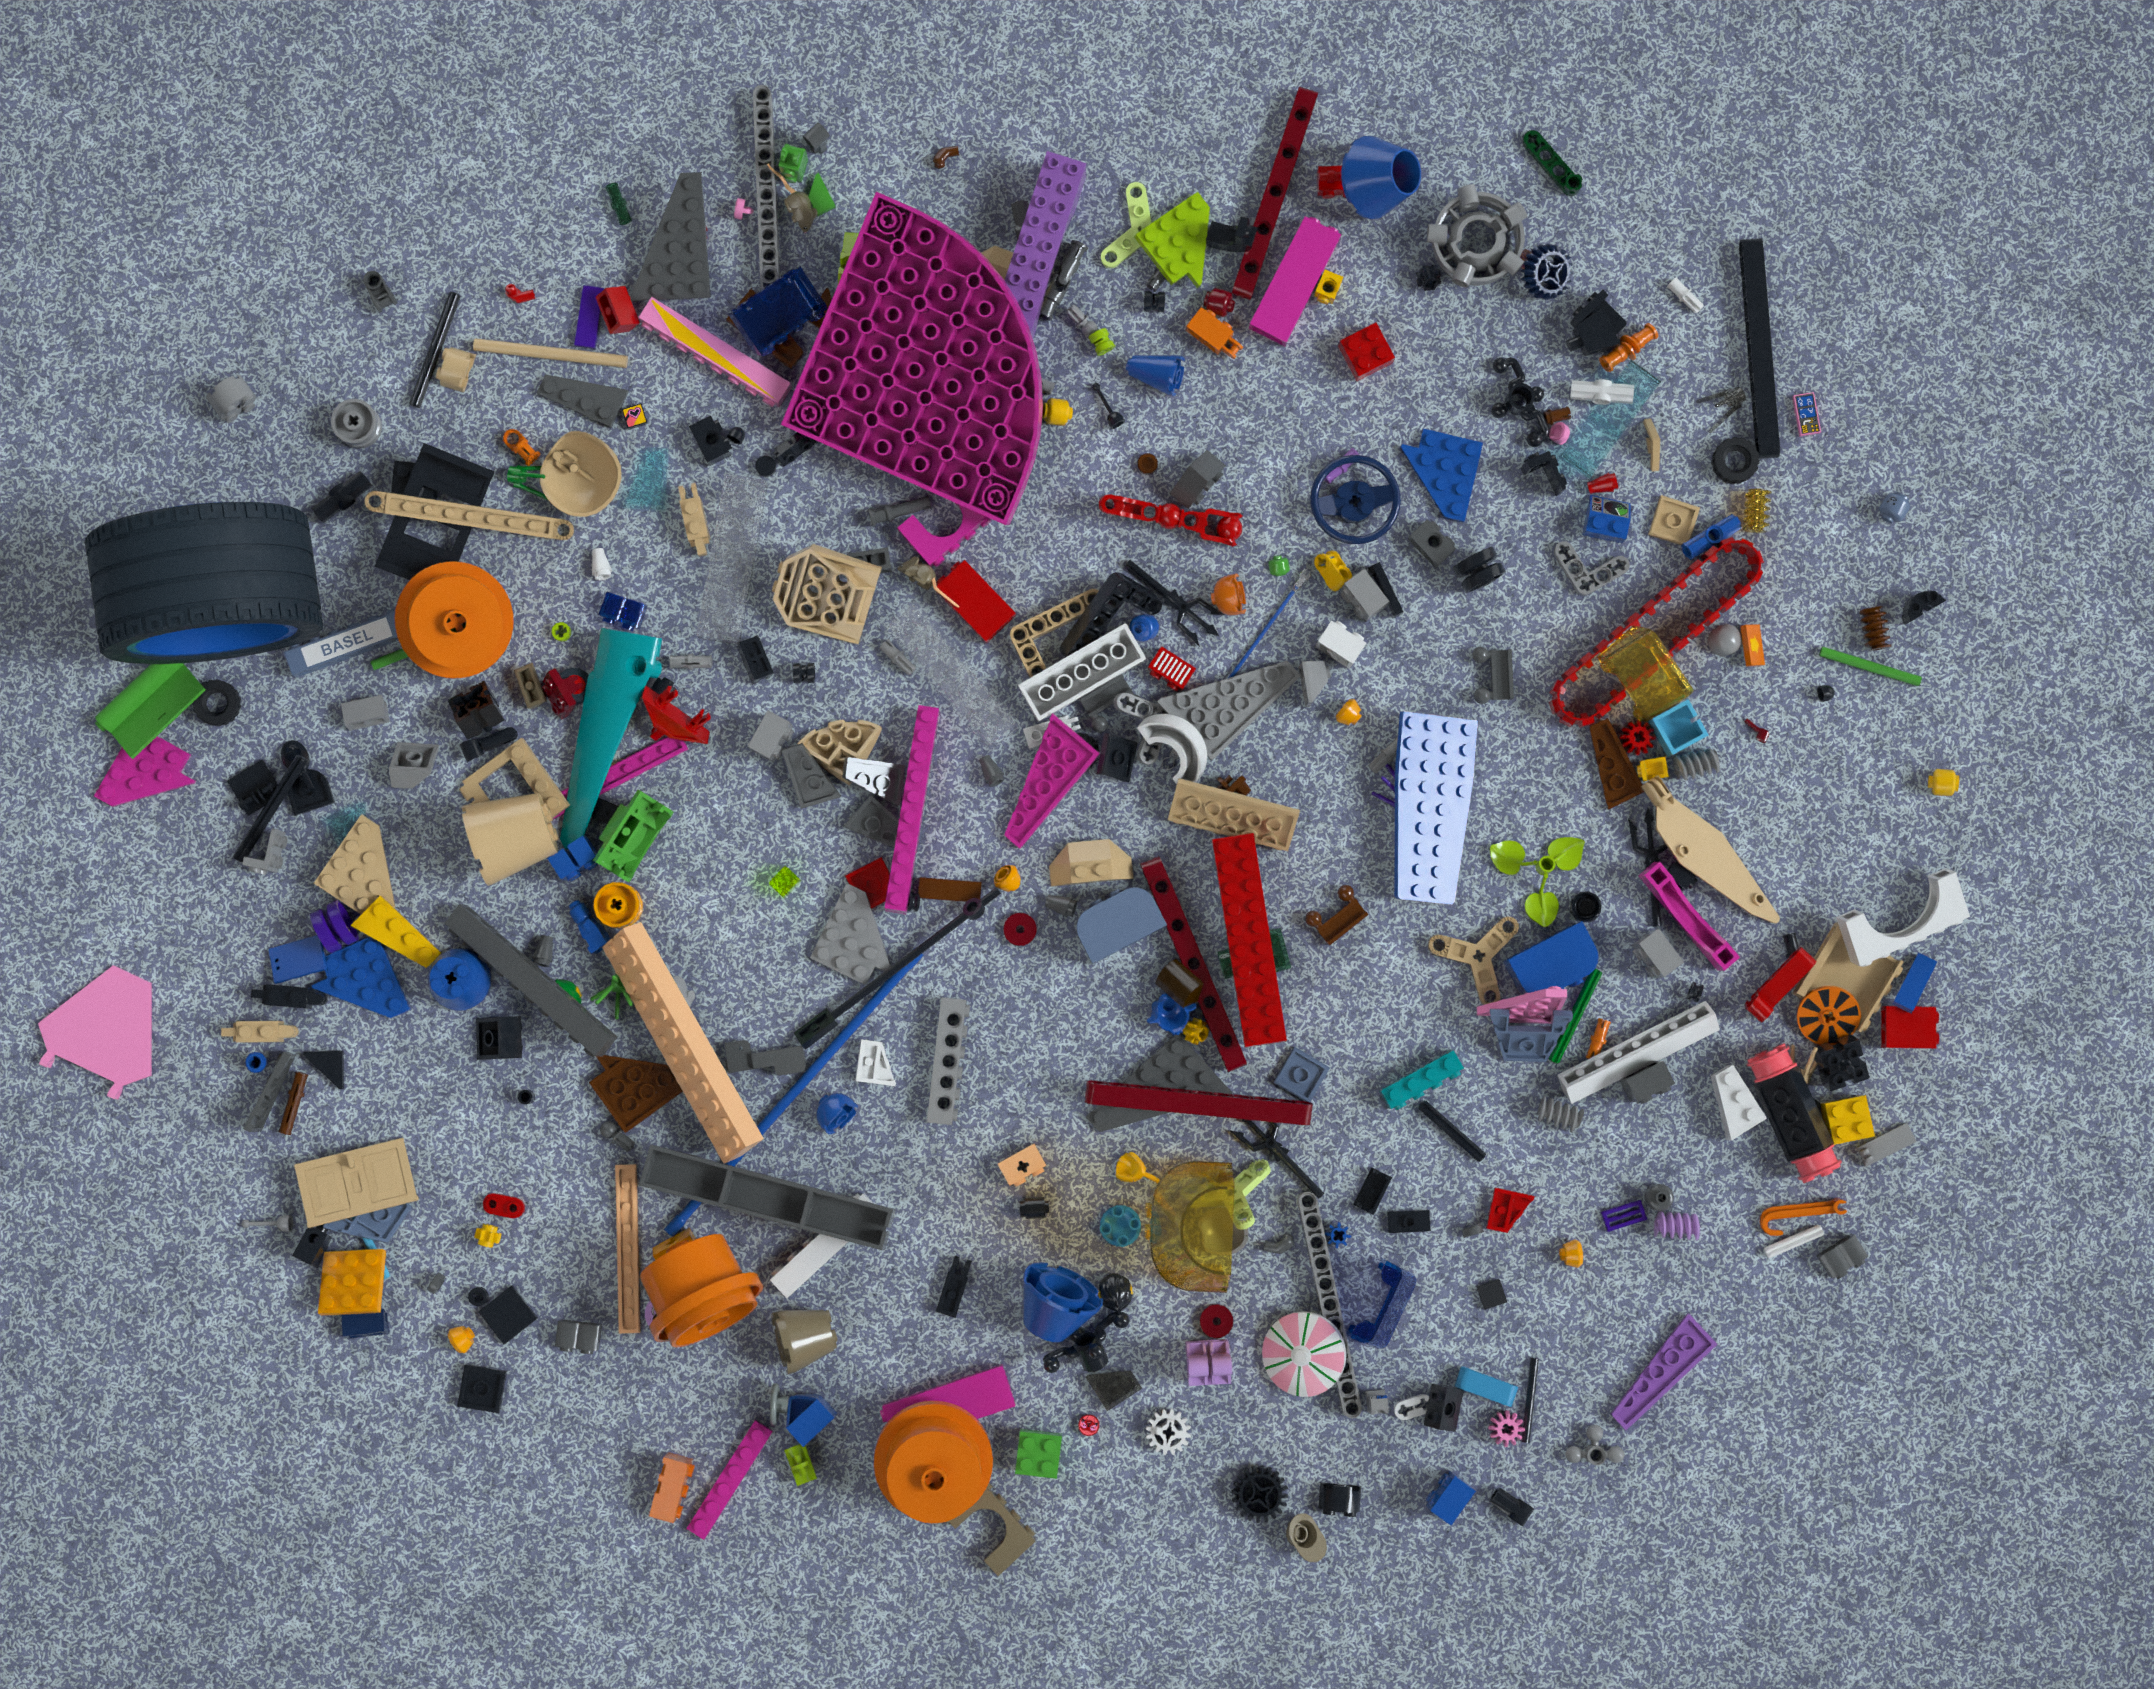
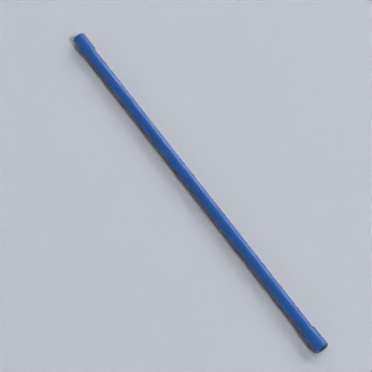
(680, 1219)

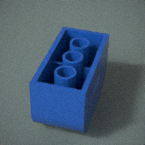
(1554, 961)

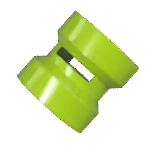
(1101, 341)

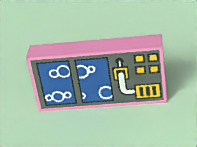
(1806, 414)

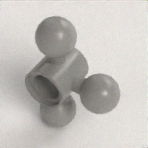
(1594, 1434)

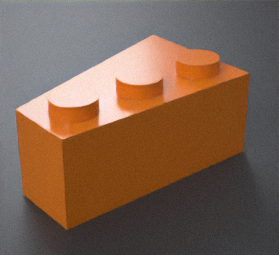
(671, 1487)

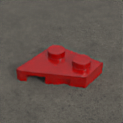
(1506, 1209)

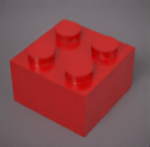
(1366, 351)

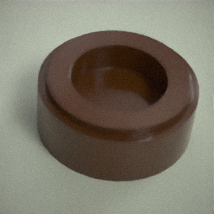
(1147, 463)

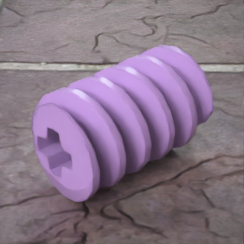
(1677, 1224)

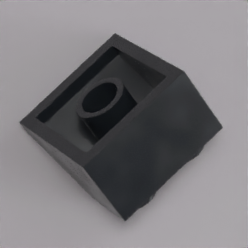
(499, 1037)

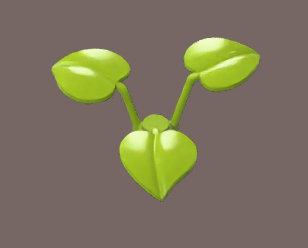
(1562, 852)

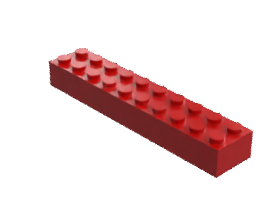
(1249, 940)

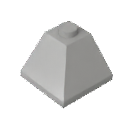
(1313, 679)
(411, 763)

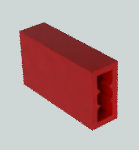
(977, 601)

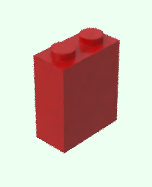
(1909, 1030)

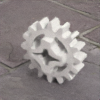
(1158, 1430)

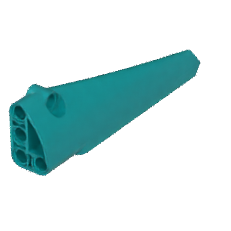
(611, 694)

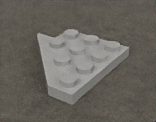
(852, 938)

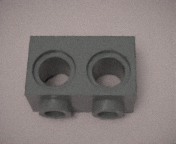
(878, 557)

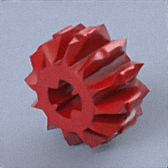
(1644, 736)

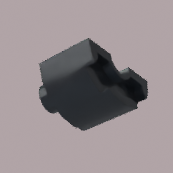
(1924, 600)
(1339, 1499)

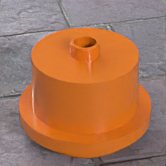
(436, 596)
(698, 1291)
(933, 1461)

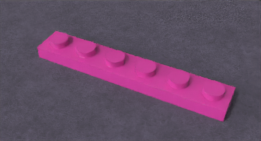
(729, 1479)

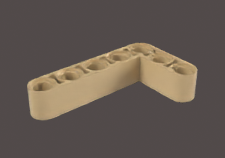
(1049, 626)

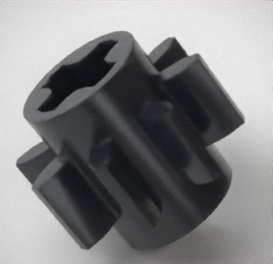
(1428, 277)

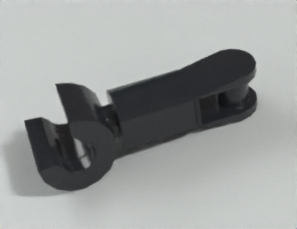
(474, 748)

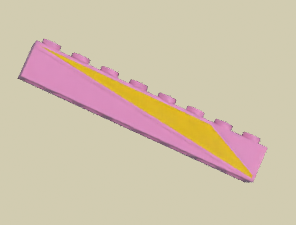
(715, 352)

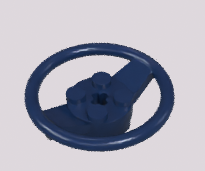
(1369, 500)

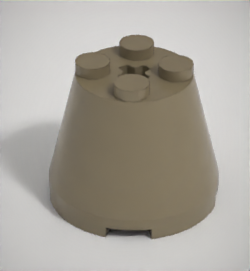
(803, 1337)

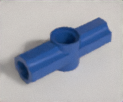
(1720, 531)

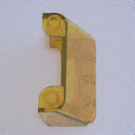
(1646, 672)

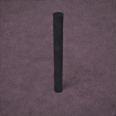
(1530, 1396)

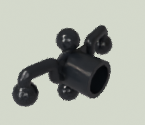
(1531, 395)
(1087, 1346)

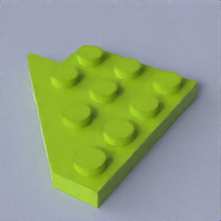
(1178, 240)

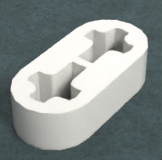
(1412, 1401)

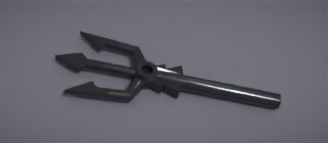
(1177, 603)
(1651, 856)
(1279, 1152)

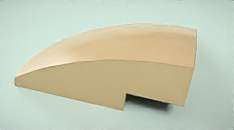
(841, 740)

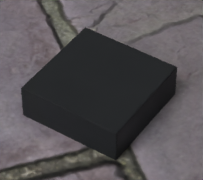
(1491, 1294)

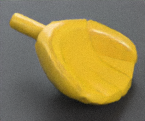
(1131, 1168)

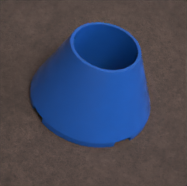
(1378, 176)
(1057, 1301)

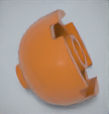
(1229, 595)

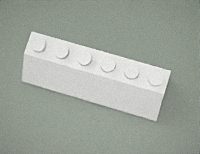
(1082, 672)

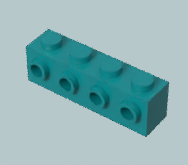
(1421, 1079)

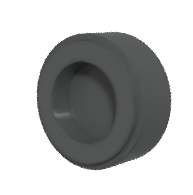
(1474, 1230)
(436, 1283)

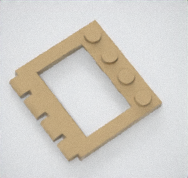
(530, 769)

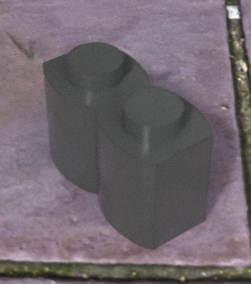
(1842, 1256)
(578, 1335)

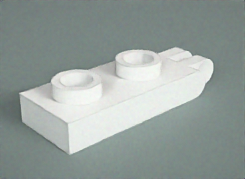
(1035, 733)

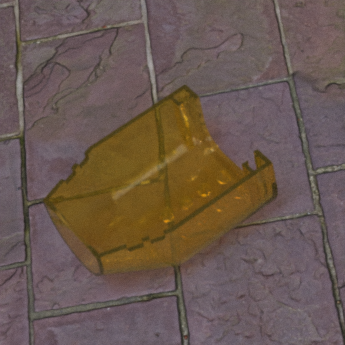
(1192, 1224)

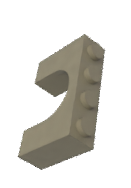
(1017, 1536)

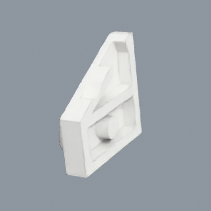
(873, 1064)

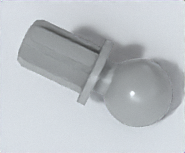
(1080, 319)

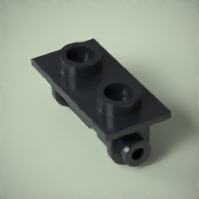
(788, 453)

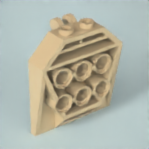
(794, 591)

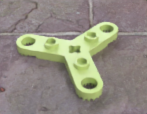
(1139, 218)
(1244, 1184)

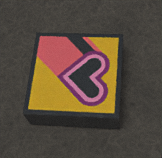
(634, 416)

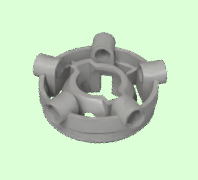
(1509, 220)

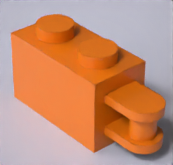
(1213, 333)

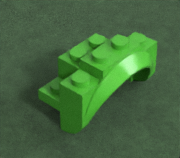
(631, 834)

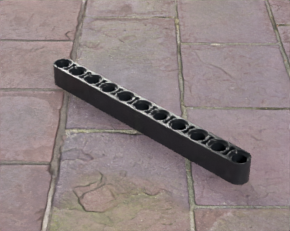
(1759, 348)

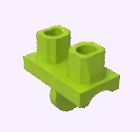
(800, 1464)

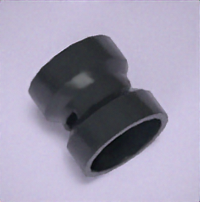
(1159, 301)
(804, 672)

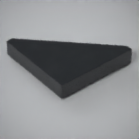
(330, 1064)

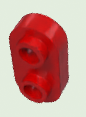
(503, 1205)

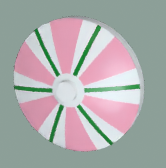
(1304, 1354)

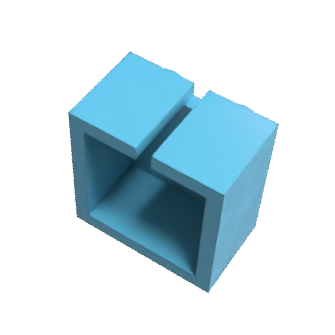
(1675, 729)

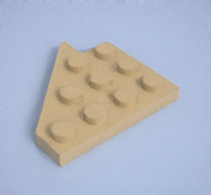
(358, 868)

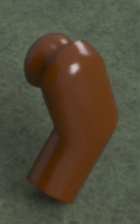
(943, 154)

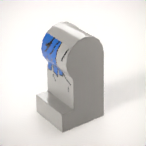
(1376, 1402)

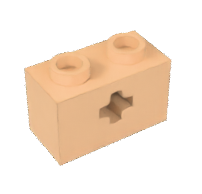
(1030, 1155)

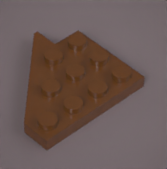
(634, 1089)

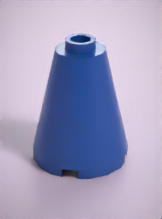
(1157, 371)

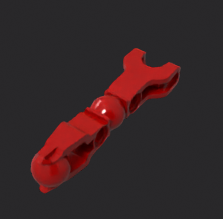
(1171, 516)

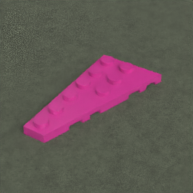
(1054, 771)

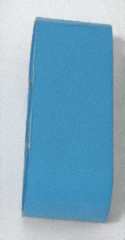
(1486, 1386)

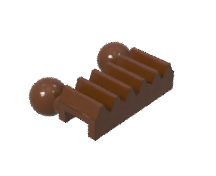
(1340, 922)

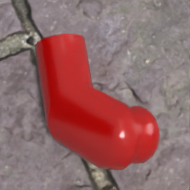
(518, 296)

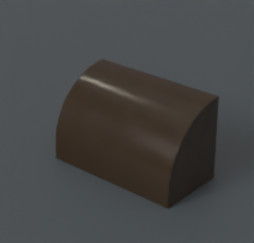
(1179, 983)

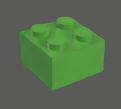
(1038, 1453)

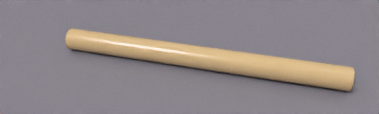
(550, 353)

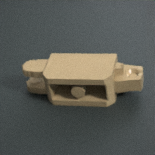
(694, 520)

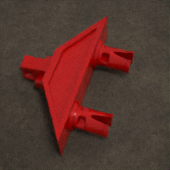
(672, 721)

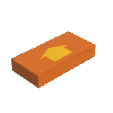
(1752, 645)

